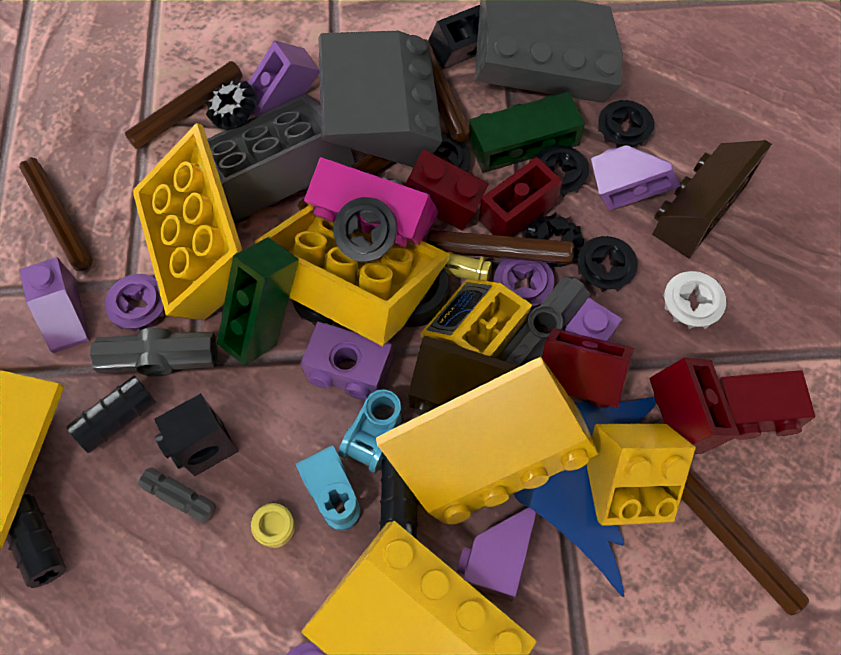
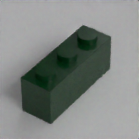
(524, 131)
(256, 300)

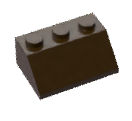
(708, 194)
(448, 372)

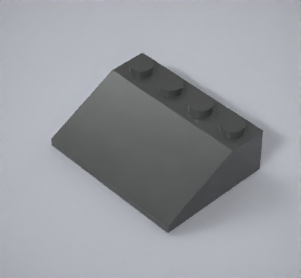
(549, 47)
(378, 94)
(272, 156)

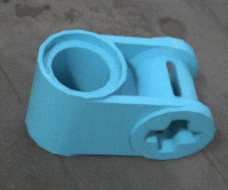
(361, 436)
(327, 484)

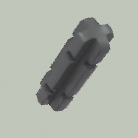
(177, 495)

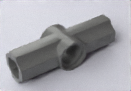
(554, 312)
(154, 352)

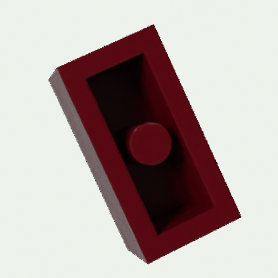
(450, 188)
(520, 199)
(588, 366)
(694, 403)
(768, 403)

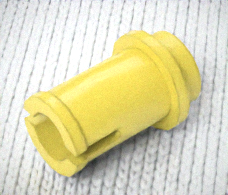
(468, 267)

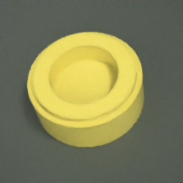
(273, 525)

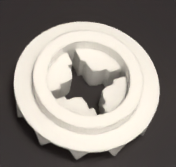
(707, 292)

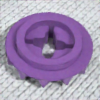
(540, 284)
(134, 288)

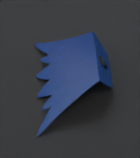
(568, 498)

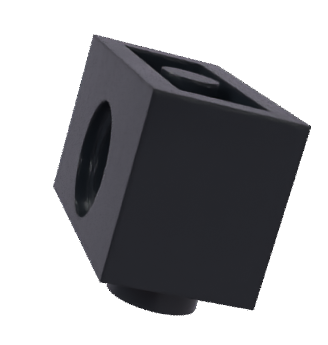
(194, 436)

